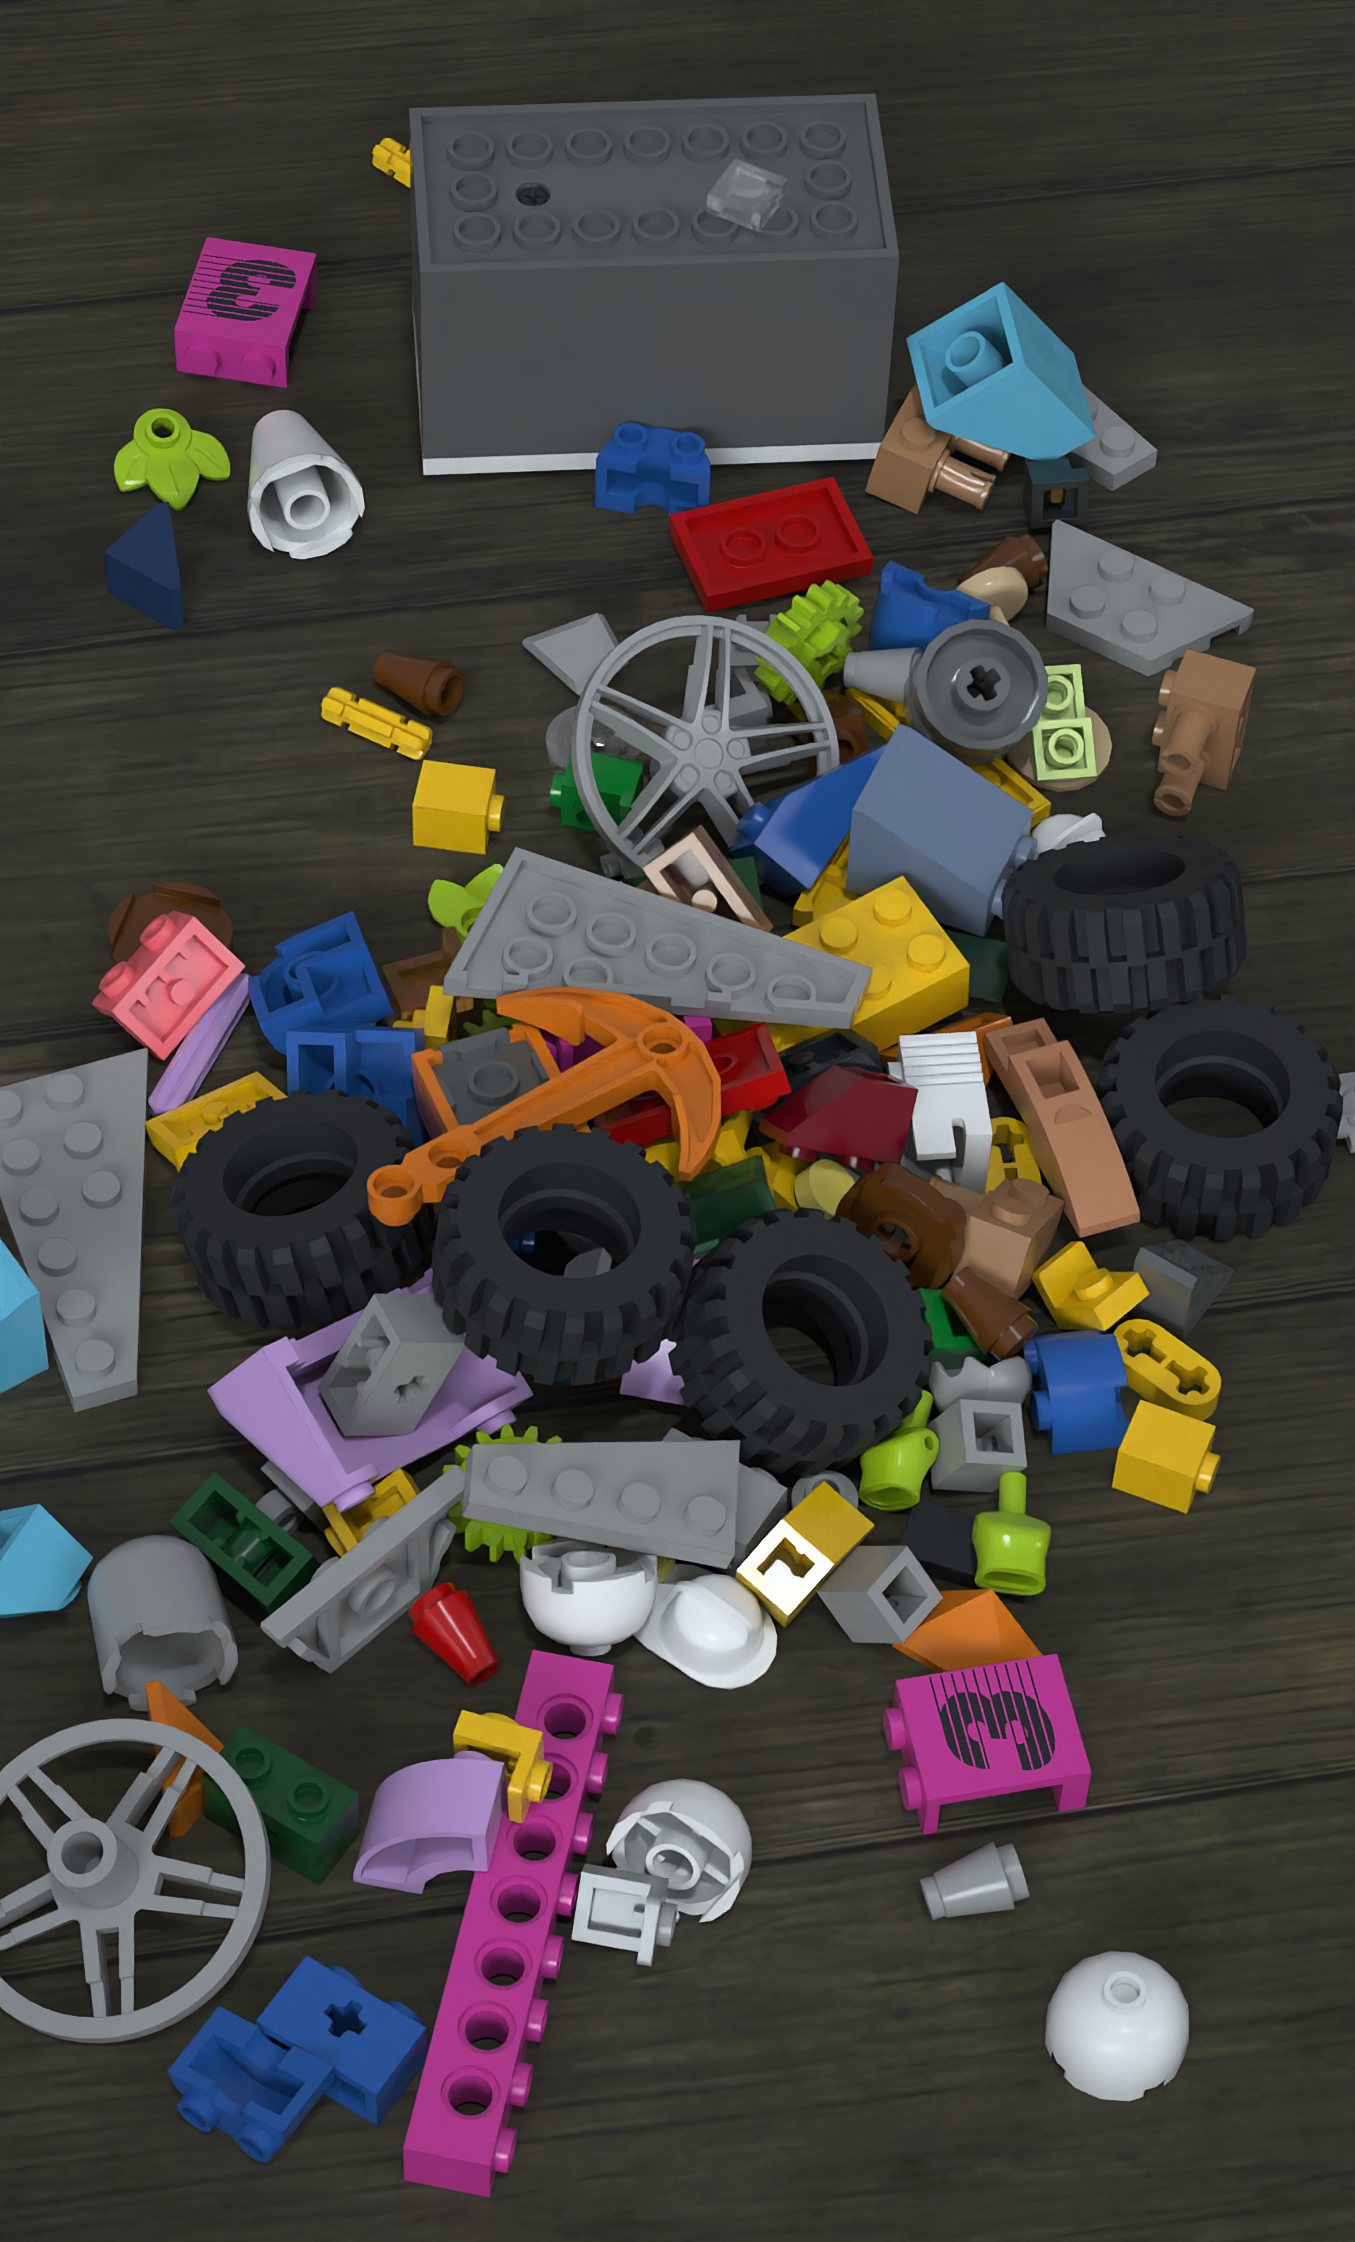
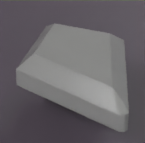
(574, 649)

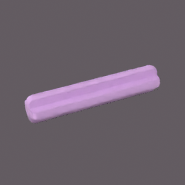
(200, 1049)

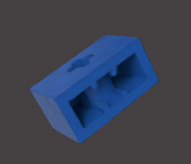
(369, 2042)

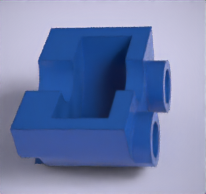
(652, 469)
(914, 614)
(1078, 1390)
(247, 2084)

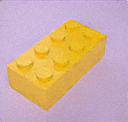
(914, 965)

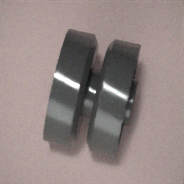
(996, 664)

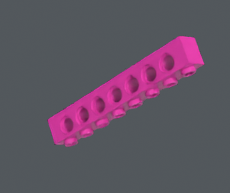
(467, 2150)

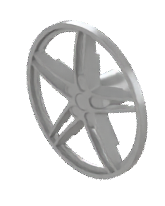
(698, 752)
(110, 1873)

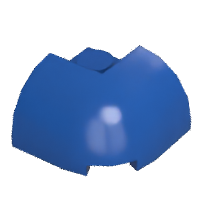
(319, 980)
(359, 1061)

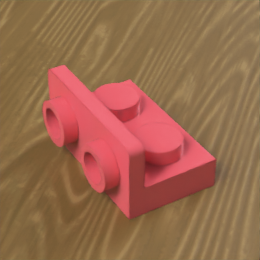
(167, 982)

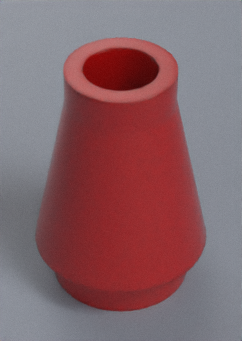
(453, 1630)

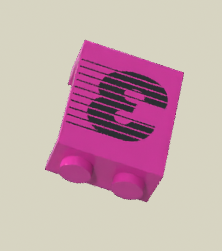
(244, 311)
(986, 1736)

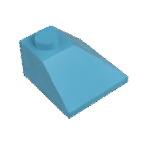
(37, 1562)

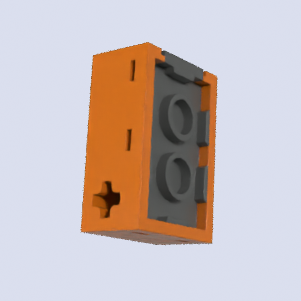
(480, 1076)

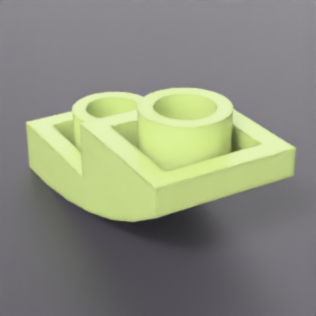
(1063, 738)

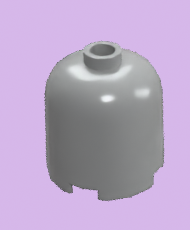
(160, 1620)

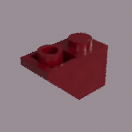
(846, 1114)

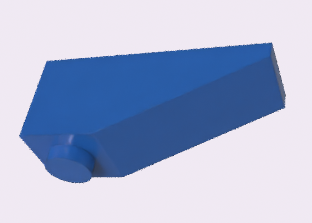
(804, 826)

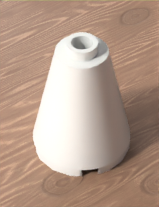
(299, 488)

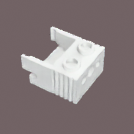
(951, 1113)

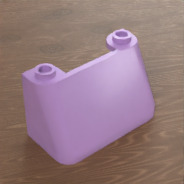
(284, 1415)

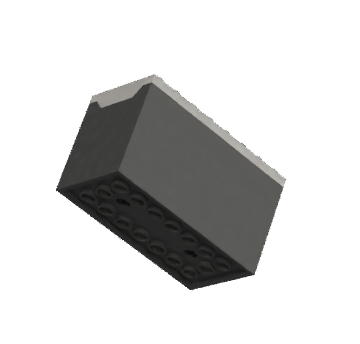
(592, 290)

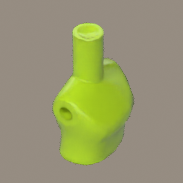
(899, 1462)
(1010, 1543)

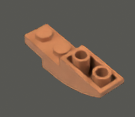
(1065, 1125)

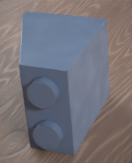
(938, 829)

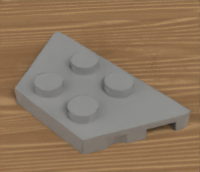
(1130, 604)
(373, 1582)

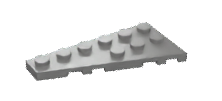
(587, 931)
(78, 1214)

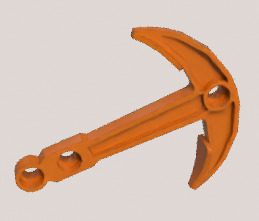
(642, 1053)

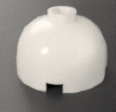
(587, 1593)
(692, 1838)
(1117, 2025)

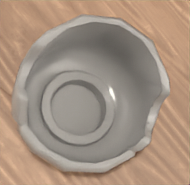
(1001, 1382)

